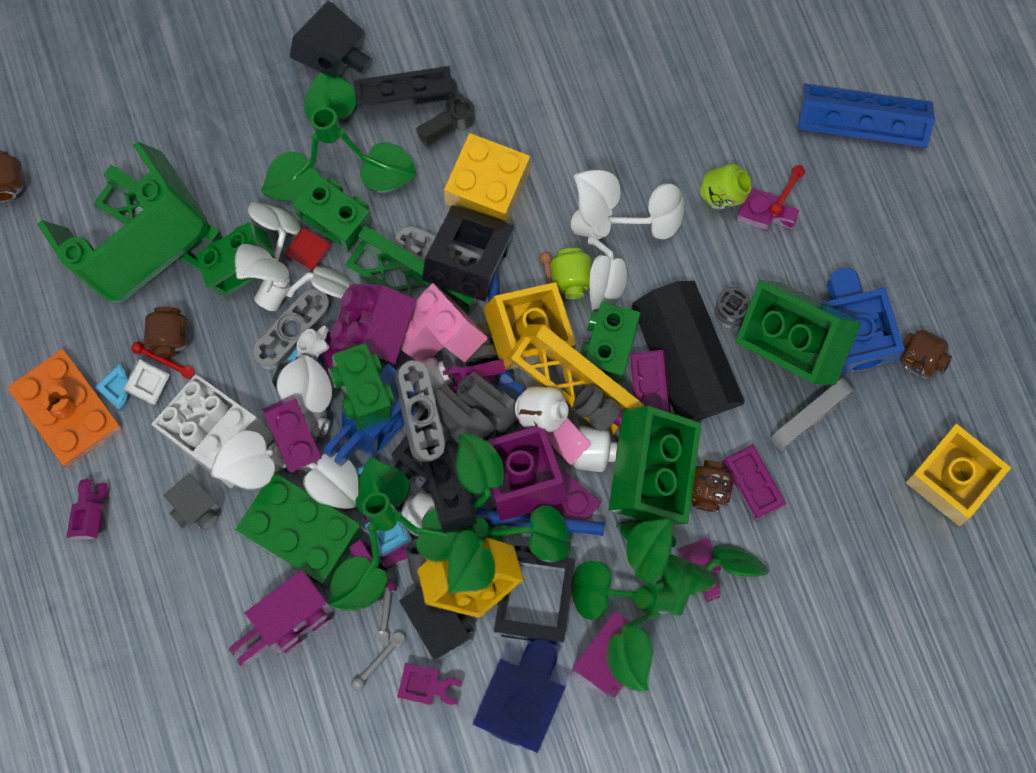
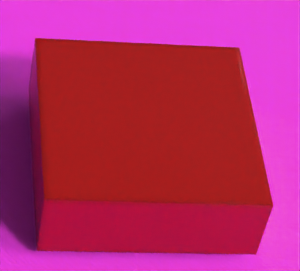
(307, 250)

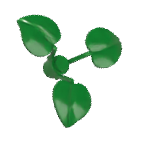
(324, 106)
(381, 490)
(648, 551)
(469, 563)
(688, 577)

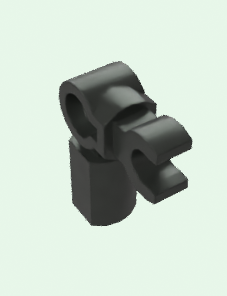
(459, 115)

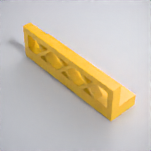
(573, 365)

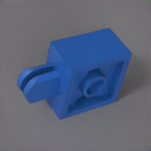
(878, 335)
(374, 438)

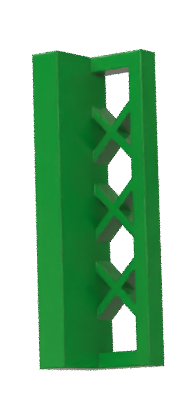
(127, 186)
(398, 260)

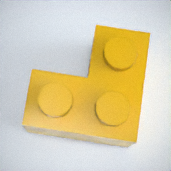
(507, 576)

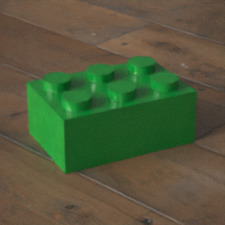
(798, 332)
(655, 465)
(299, 530)

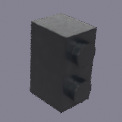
(438, 628)

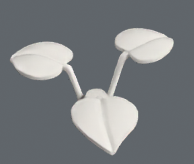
(597, 196)
(258, 263)
(251, 465)

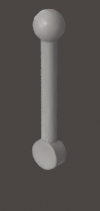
(382, 635)
(397, 639)

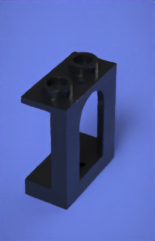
(473, 230)

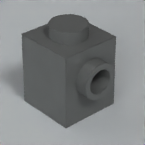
(192, 504)

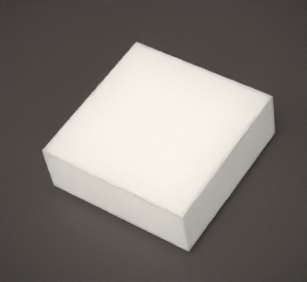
(146, 382)

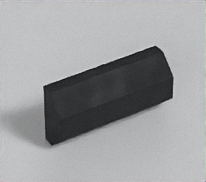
(696, 365)

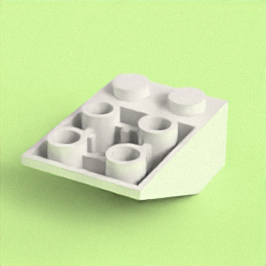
(203, 420)

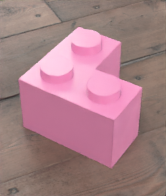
(438, 324)

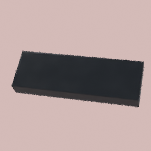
(403, 89)
(447, 492)

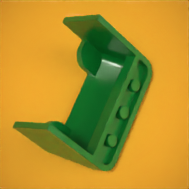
(142, 246)

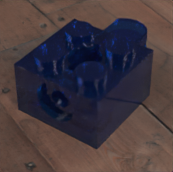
(522, 699)

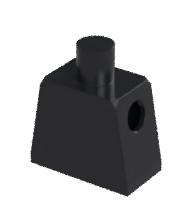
(330, 43)

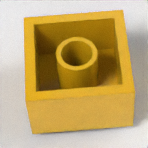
(487, 178)
(514, 311)
(958, 475)

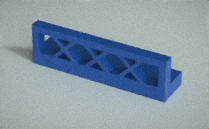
(866, 115)

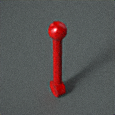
(797, 172)
(186, 371)

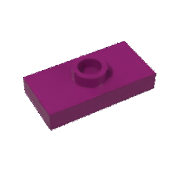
(650, 379)
(754, 482)

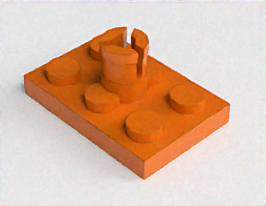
(64, 408)

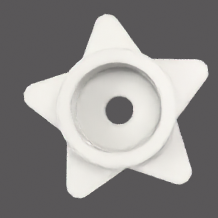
(312, 343)

